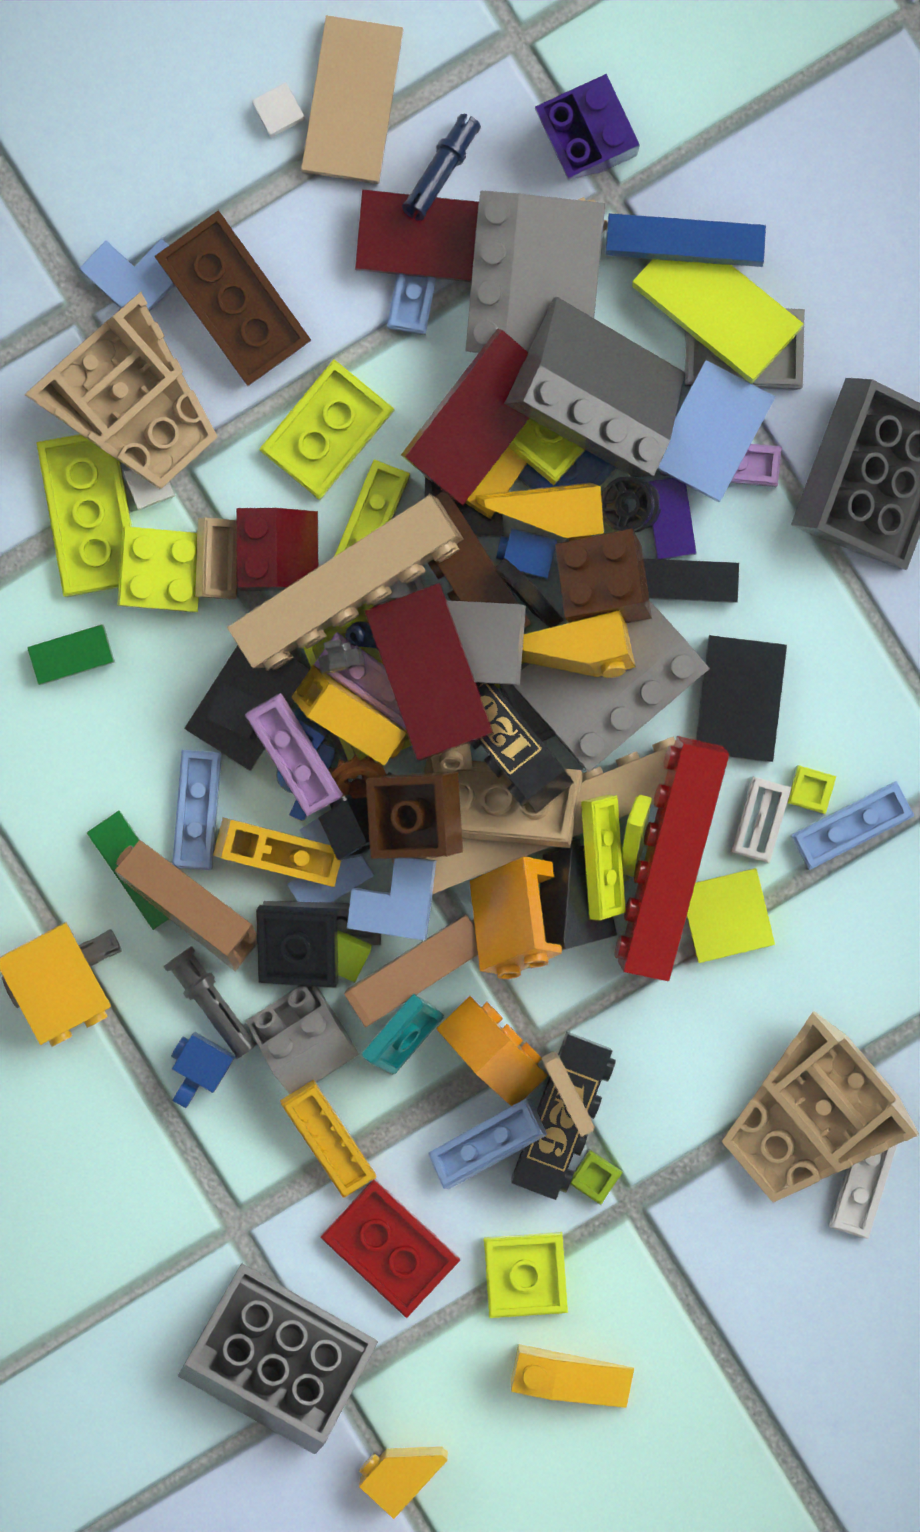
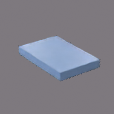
(714, 430)

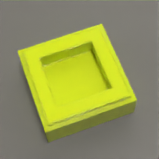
(811, 789)

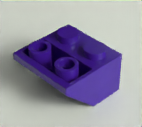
(588, 128)

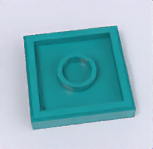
(403, 1035)

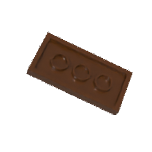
(232, 298)

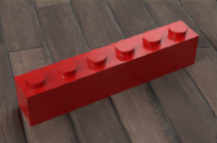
(672, 858)

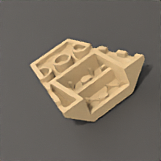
(129, 396)
(816, 1114)

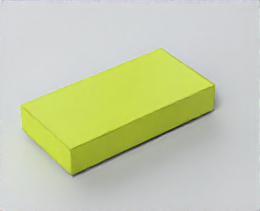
(634, 834)

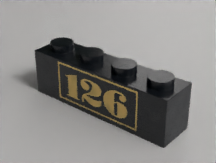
(519, 753)
(545, 1163)

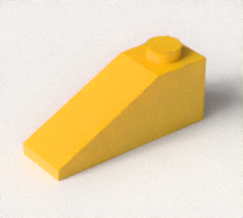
(562, 510)
(585, 647)
(277, 852)
(570, 1377)

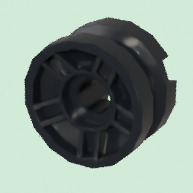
(616, 511)

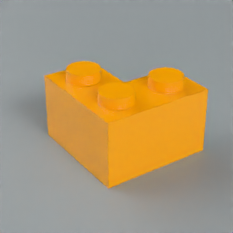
(493, 1050)

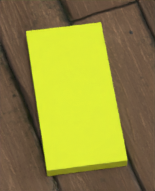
(721, 311)
(85, 512)

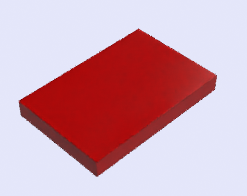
(390, 1248)

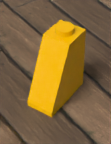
(348, 716)

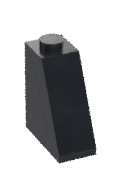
(566, 901)

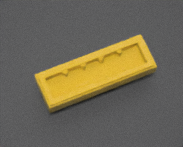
(328, 1138)

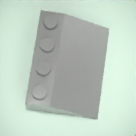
(526, 257)
(601, 713)

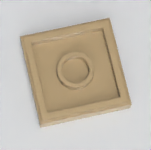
(568, 1093)

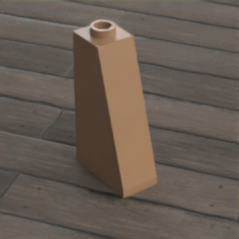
(187, 904)
(413, 971)

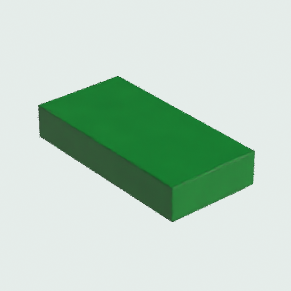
(71, 654)

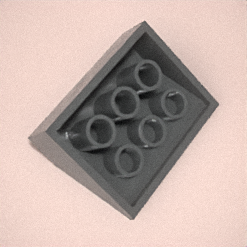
(598, 390)
(867, 475)
(278, 1359)

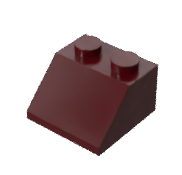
(275, 547)

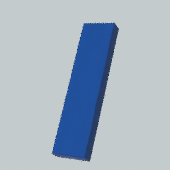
(685, 240)

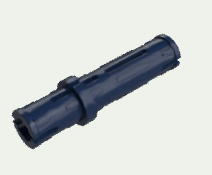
(449, 154)

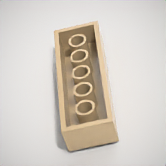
(346, 583)

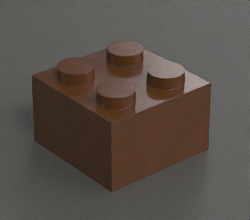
(603, 577)
(414, 815)

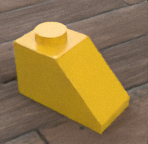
(399, 1475)

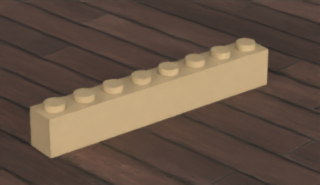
(626, 781)

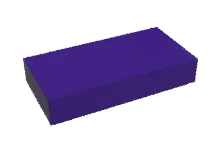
(674, 528)

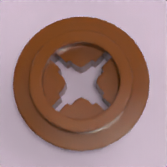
(351, 769)

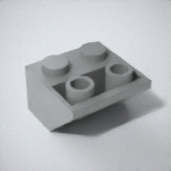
(301, 1038)

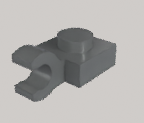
(340, 657)

